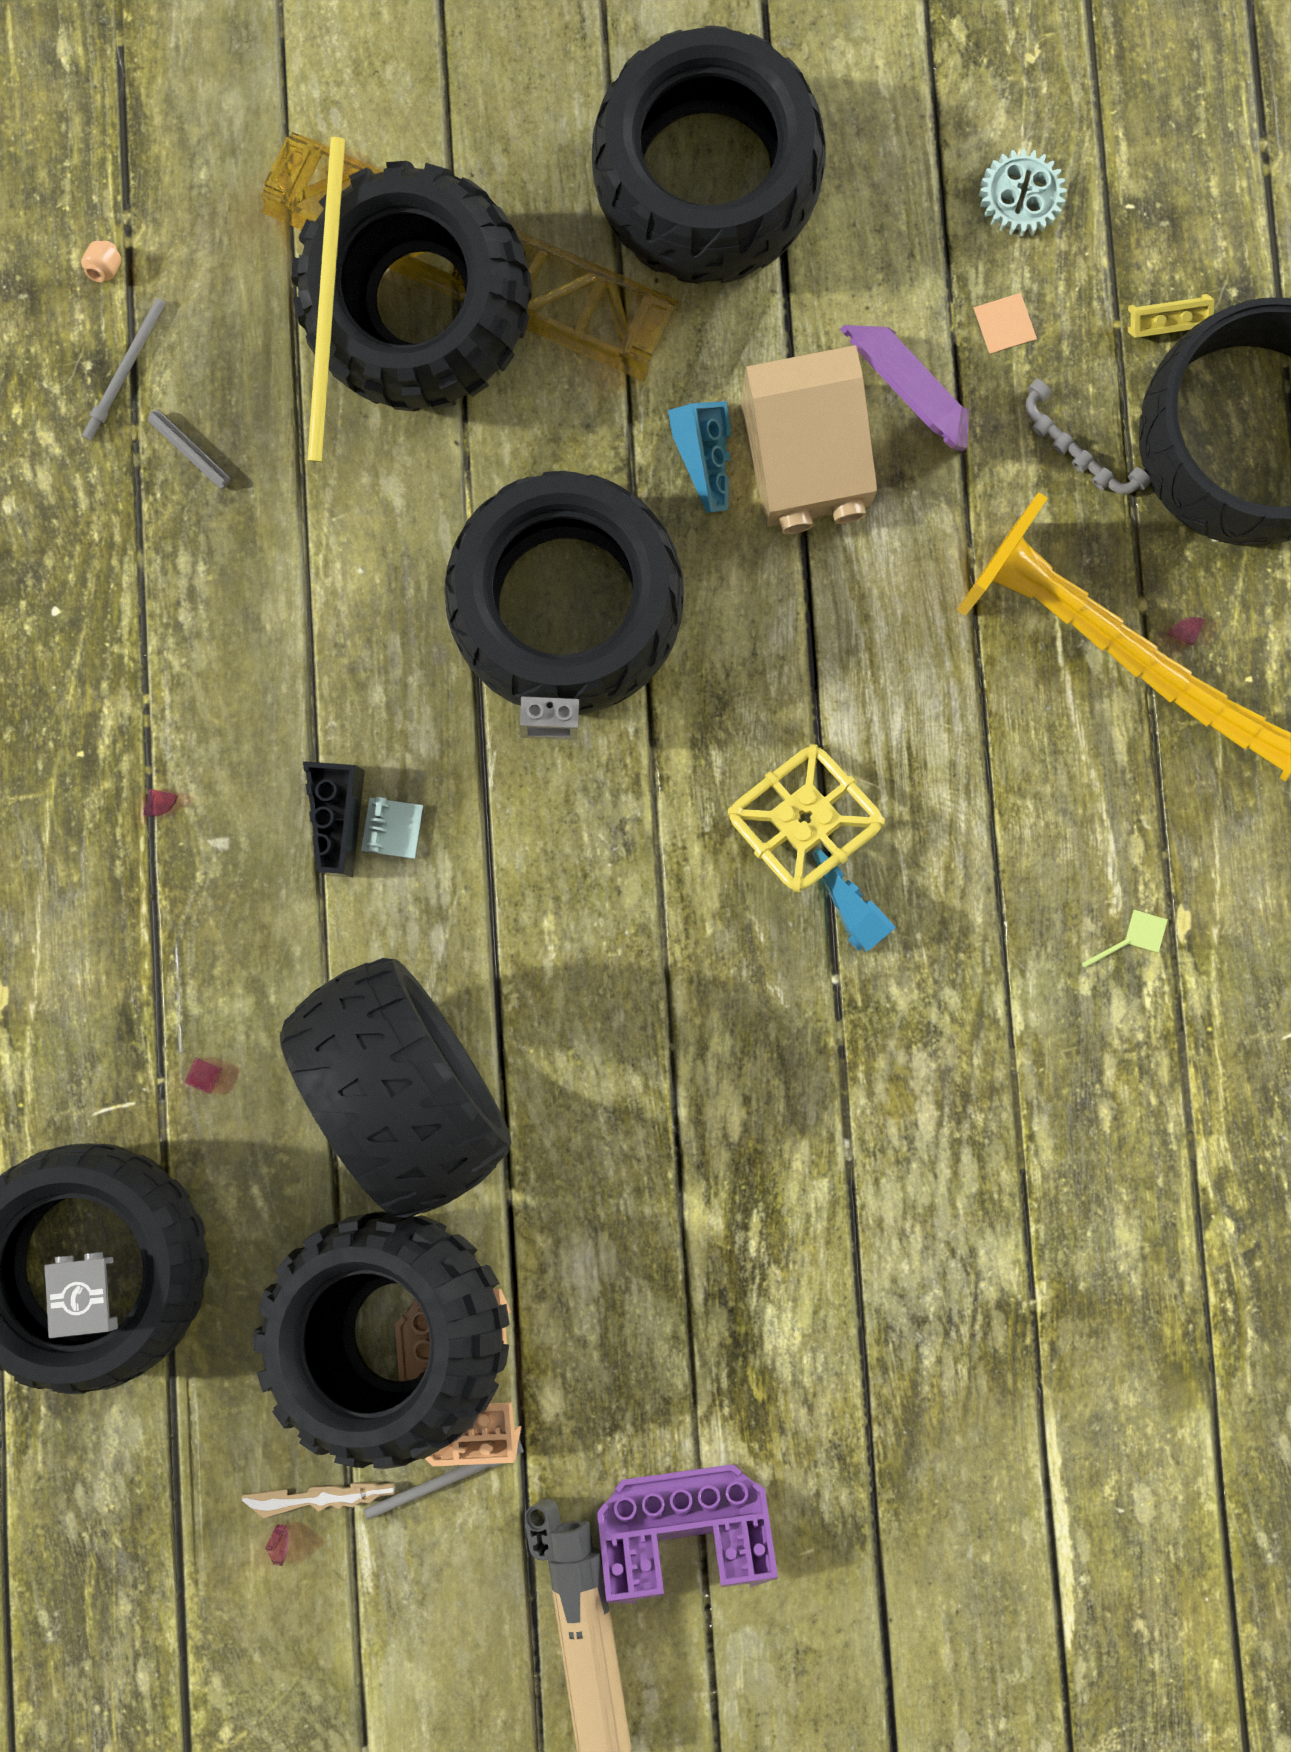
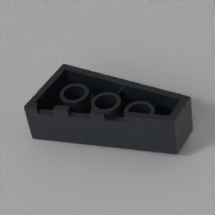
(334, 814)

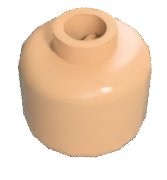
(101, 261)

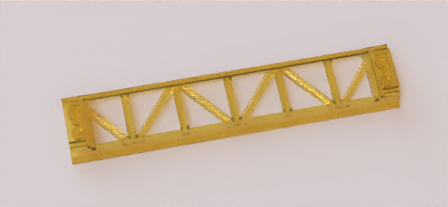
(288, 187)

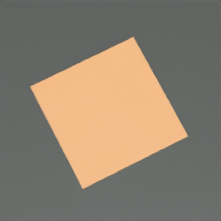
(1005, 323)

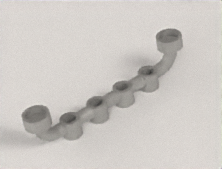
(1083, 459)

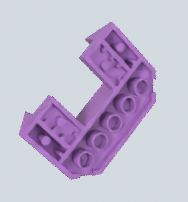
(912, 382)
(682, 1506)

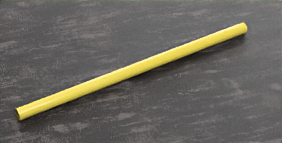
(326, 299)

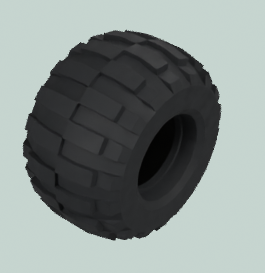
(407, 214)
(314, 1351)

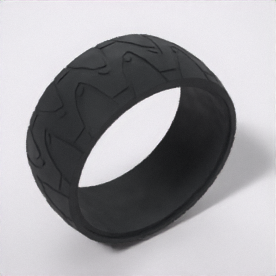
(1163, 452)

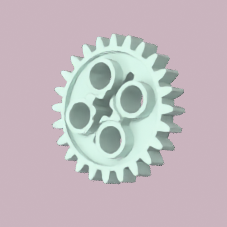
(1045, 199)

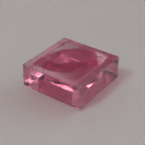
(203, 1075)

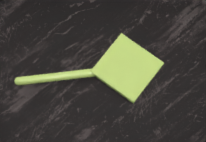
(1143, 932)

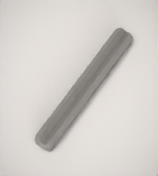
(189, 449)

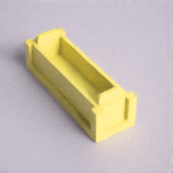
(1169, 316)

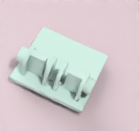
(392, 827)

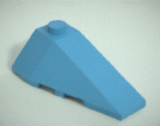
(701, 439)
(860, 919)

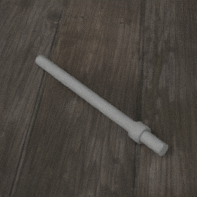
(99, 413)
(428, 1487)

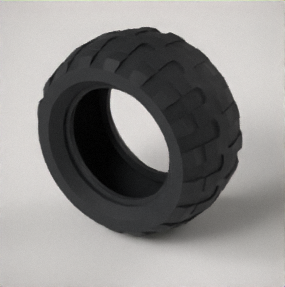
(171, 1254)

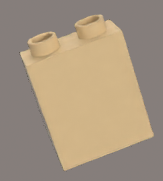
(810, 438)

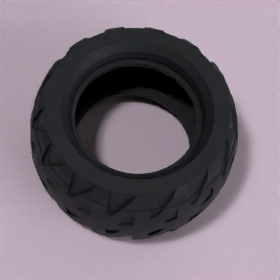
(726, 76)
(548, 510)
(393, 1089)

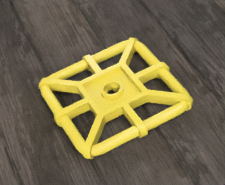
(806, 835)

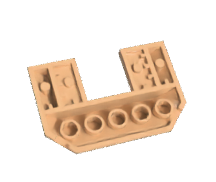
(493, 1435)

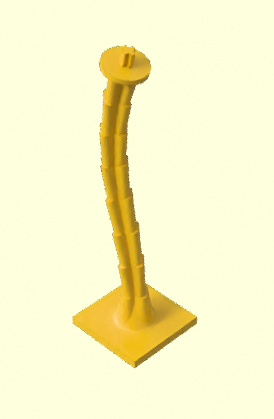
(1028, 573)

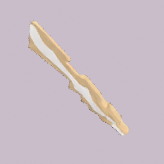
(319, 1497)

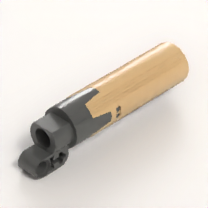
(583, 1628)

